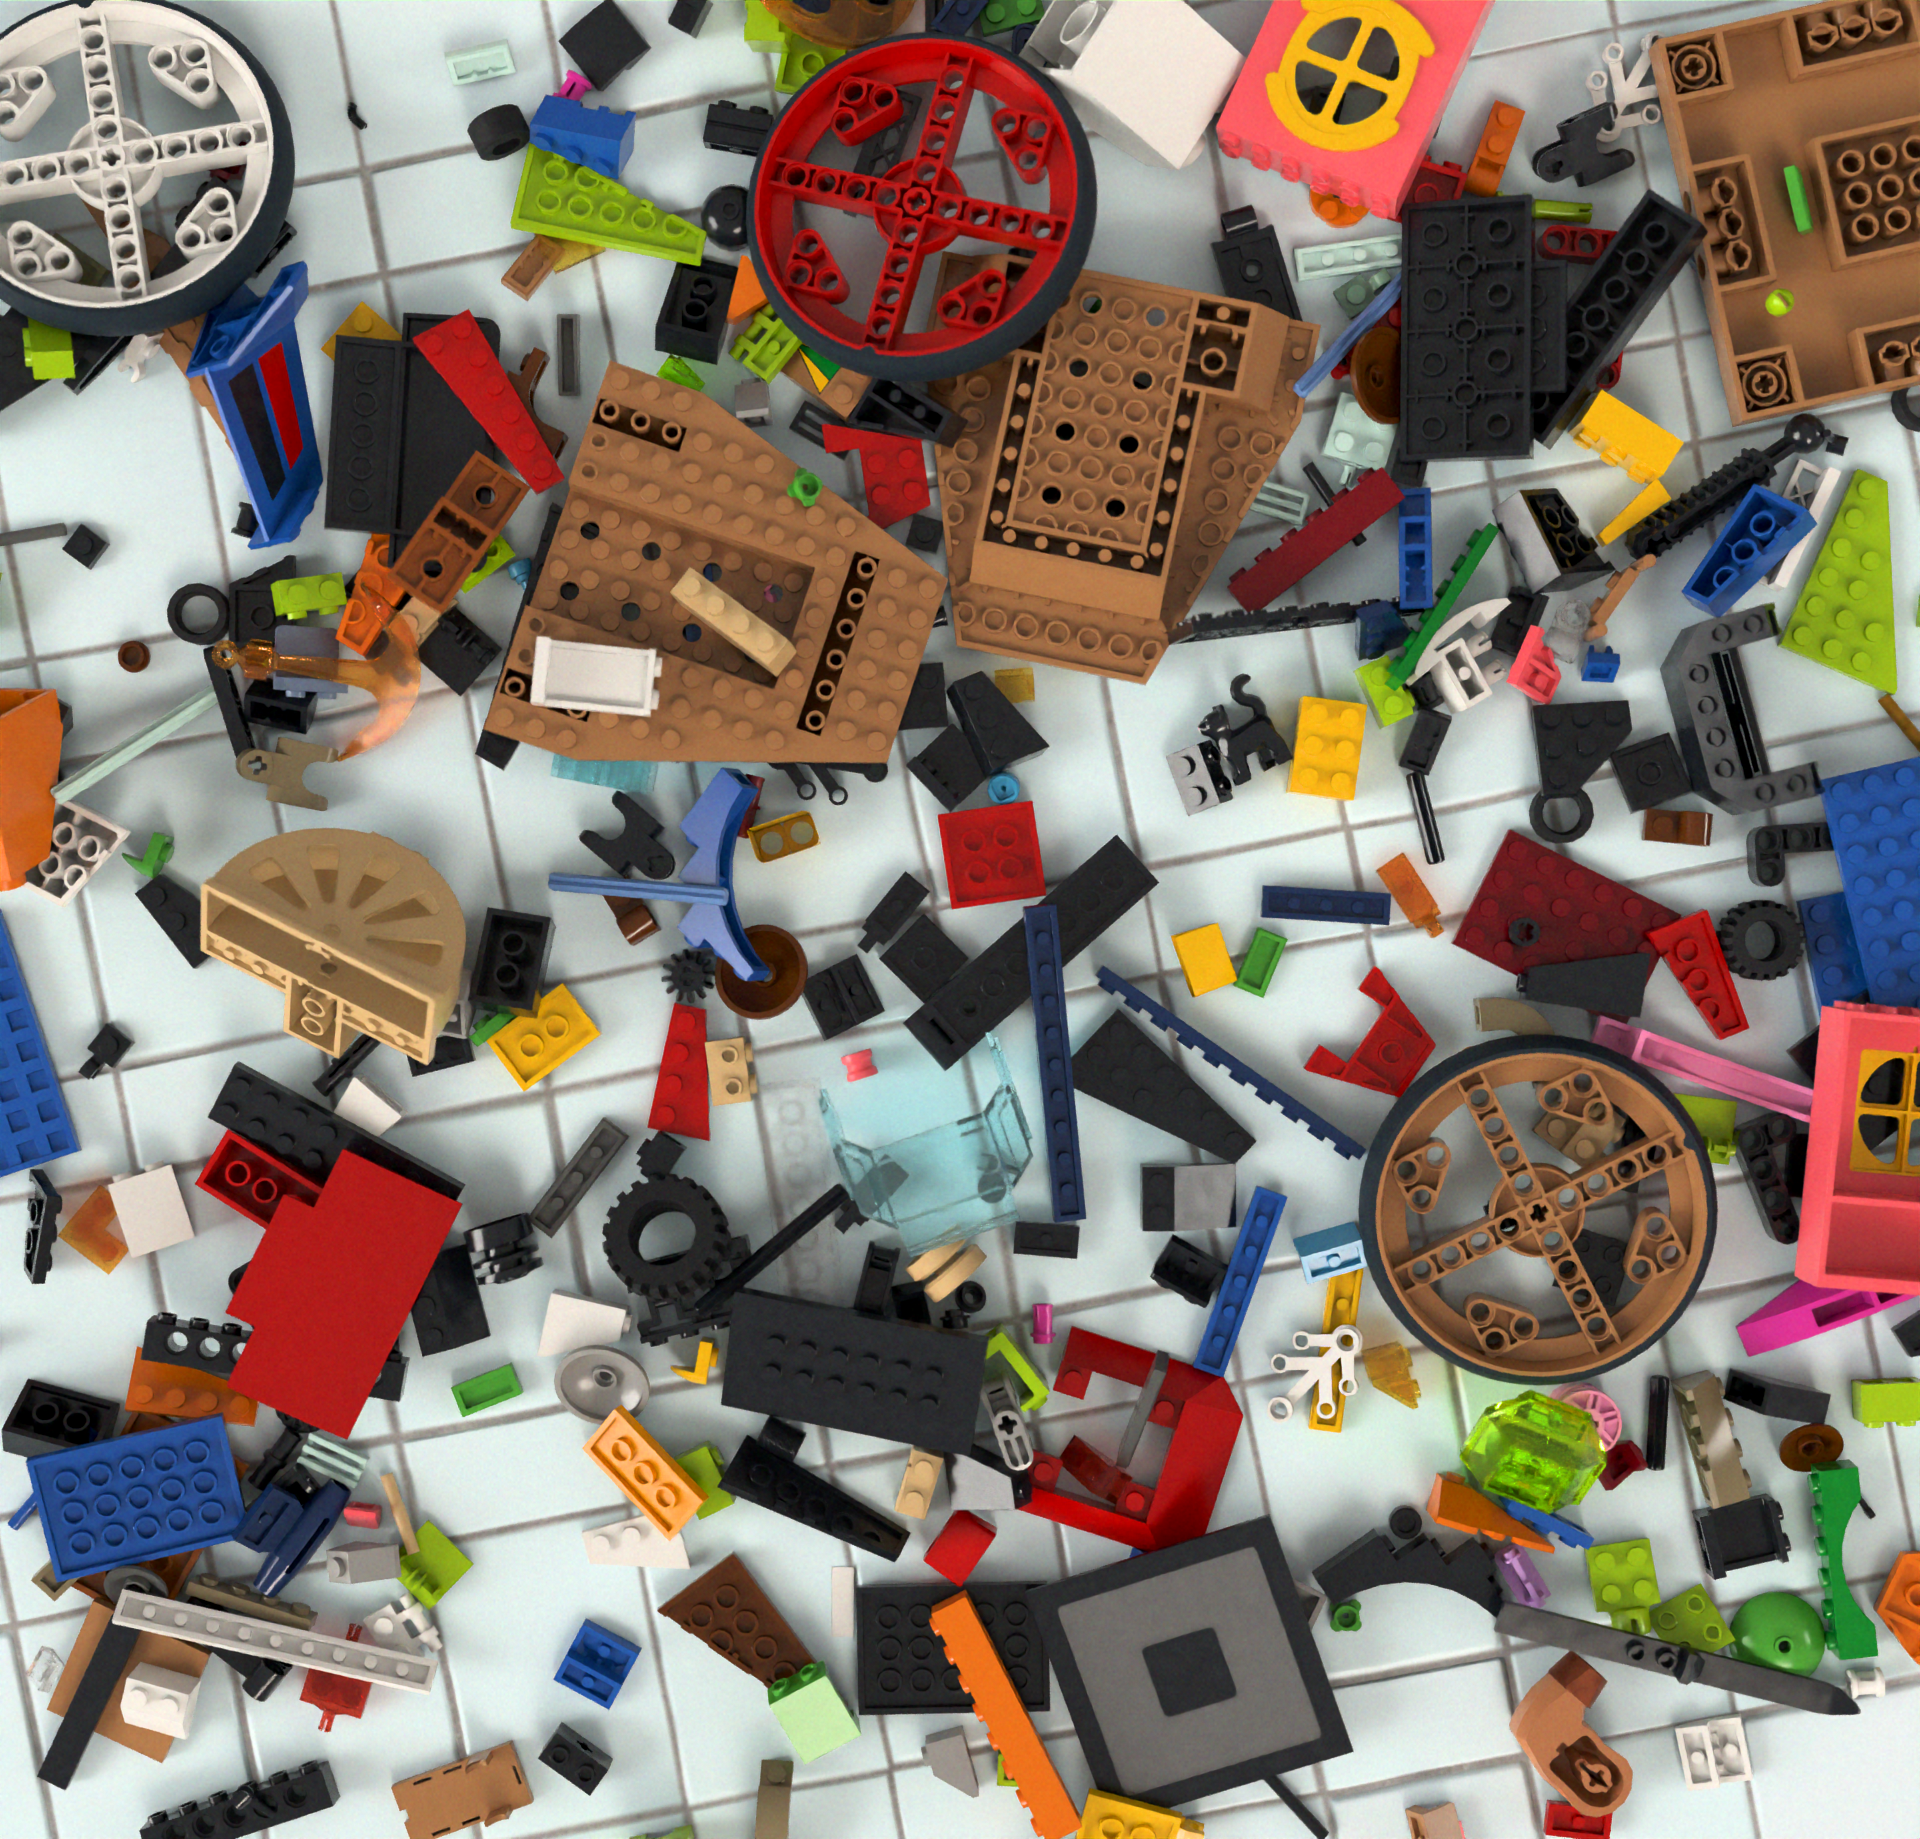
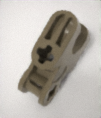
(285, 769)

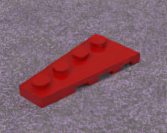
(1699, 966)

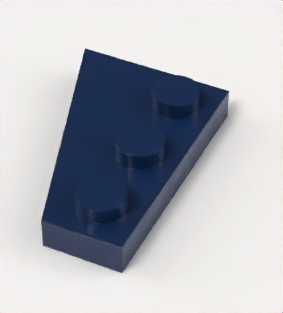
(1379, 630)

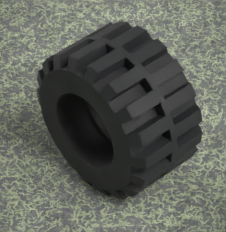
(1786, 940)

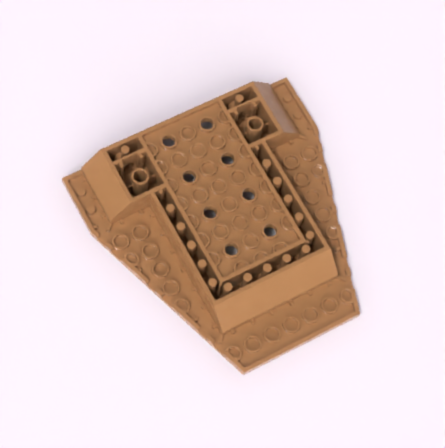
(711, 491)
(1066, 576)

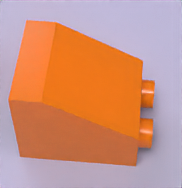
(28, 771)

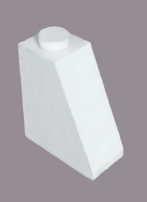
(580, 1322)

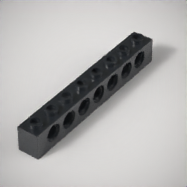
(161, 1348)

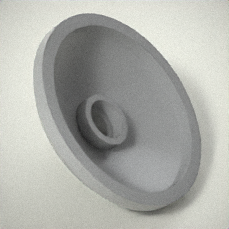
(598, 1380)

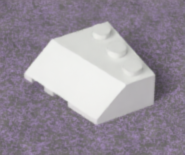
(79, 847)

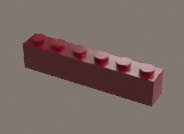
(1316, 542)

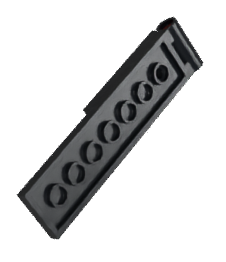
(1000, 975)

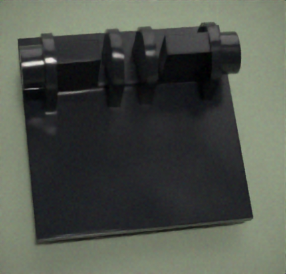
(458, 651)
(1602, 1262)

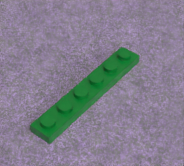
(1433, 617)

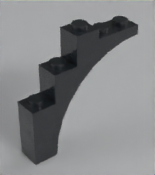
(1371, 1564)

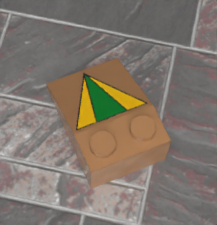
(826, 381)

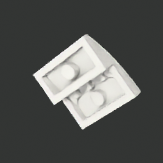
(1714, 1752)

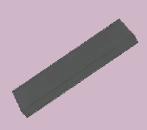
(578, 1177)
(1142, 1409)

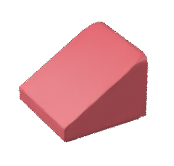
(363, 1514)

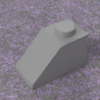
(753, 403)
(363, 1562)
(951, 1759)

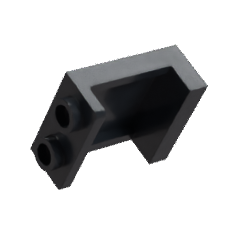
(1741, 1535)

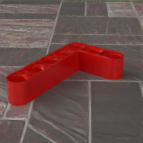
(1570, 251)

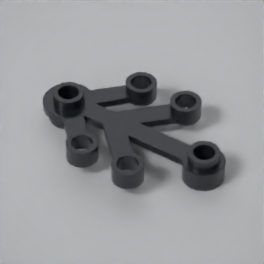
(826, 778)

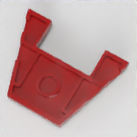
(890, 469)
(1389, 1051)

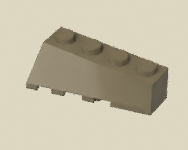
(1711, 1439)

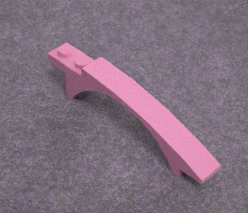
(1704, 1068)

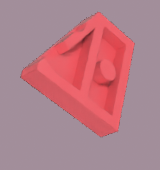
(1535, 668)

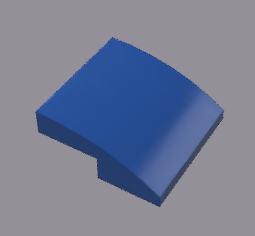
(597, 1663)

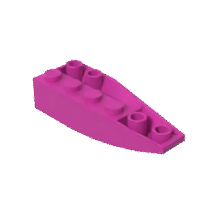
(1807, 1312)

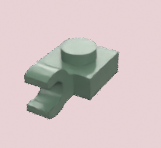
(1358, 293)

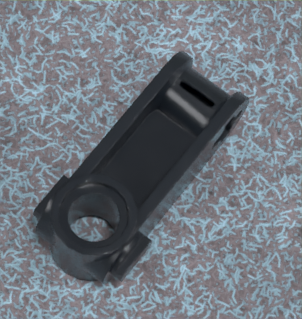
(876, 1279)

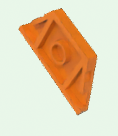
(1900, 1602)

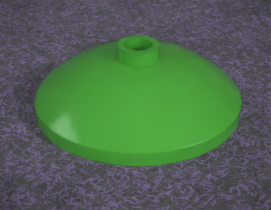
(1773, 1619)

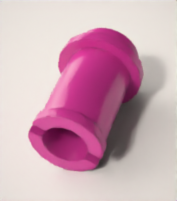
(1042, 1324)

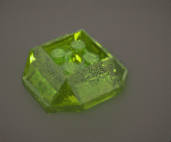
(1535, 1451)

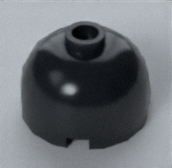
(725, 217)

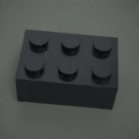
(512, 963)

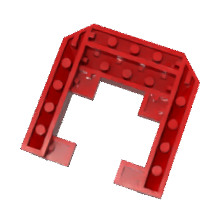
(1202, 1439)

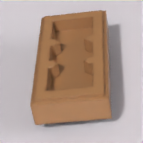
(527, 271)

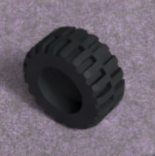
(638, 1210)

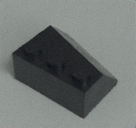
(1548, 542)

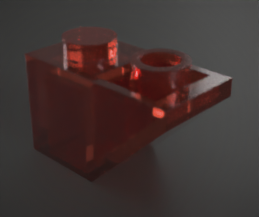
(1095, 1470)

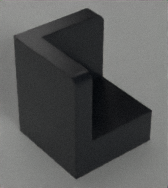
(690, 15)

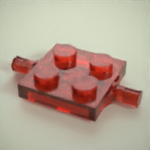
(336, 1693)

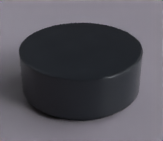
(1405, 1522)

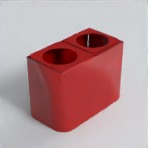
(960, 1545)

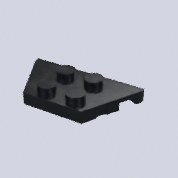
(252, 603)

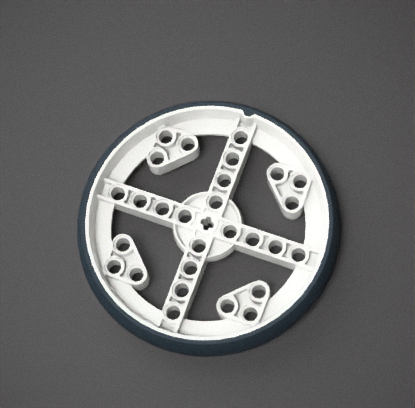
(214, 266)

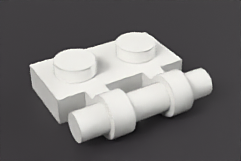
(392, 1632)

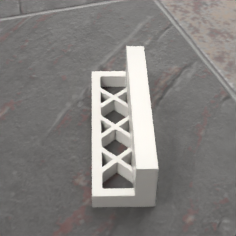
(1815, 504)

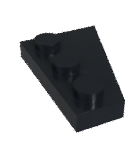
(39, 1239)

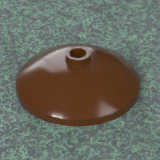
(1377, 374)
(764, 999)

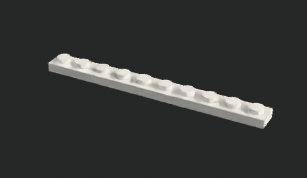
(275, 1642)

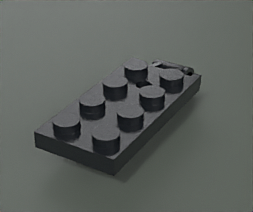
(1250, 246)

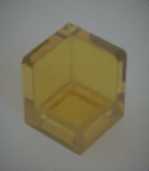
(1016, 684)

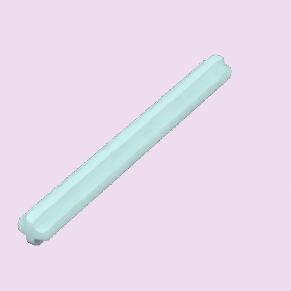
(134, 745)

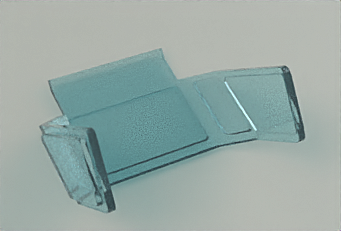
(944, 1179)

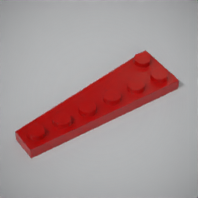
(476, 377)

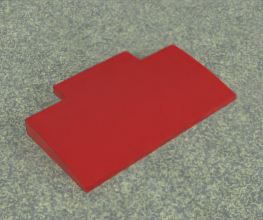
(336, 1290)

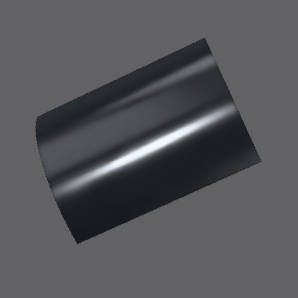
(272, 709)

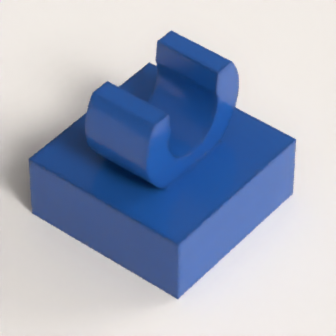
(1600, 666)

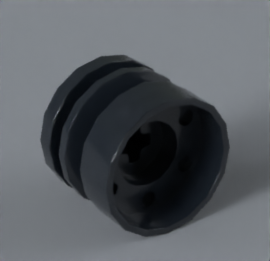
(503, 1249)

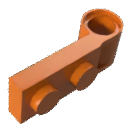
(1493, 149)

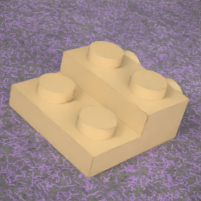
(1578, 1140)

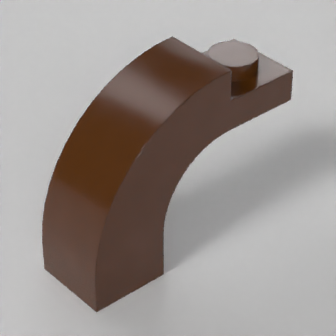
(532, 369)

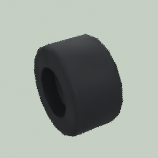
(499, 132)

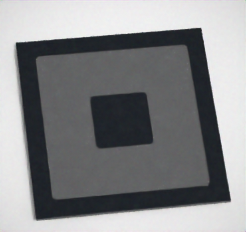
(1191, 1667)

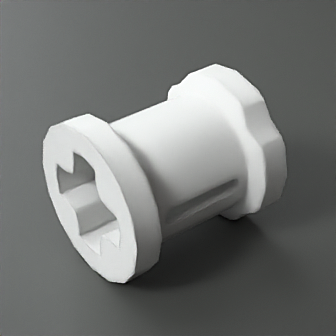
(1865, 1682)

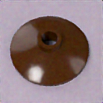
(1810, 1445)

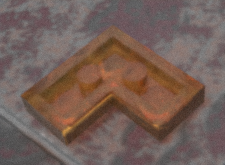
(88, 1231)

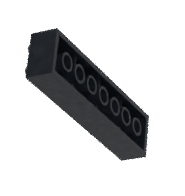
(1615, 303)

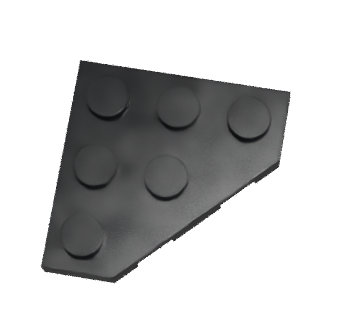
(1576, 742)

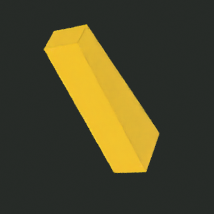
(1645, 503)

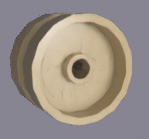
(948, 1265)

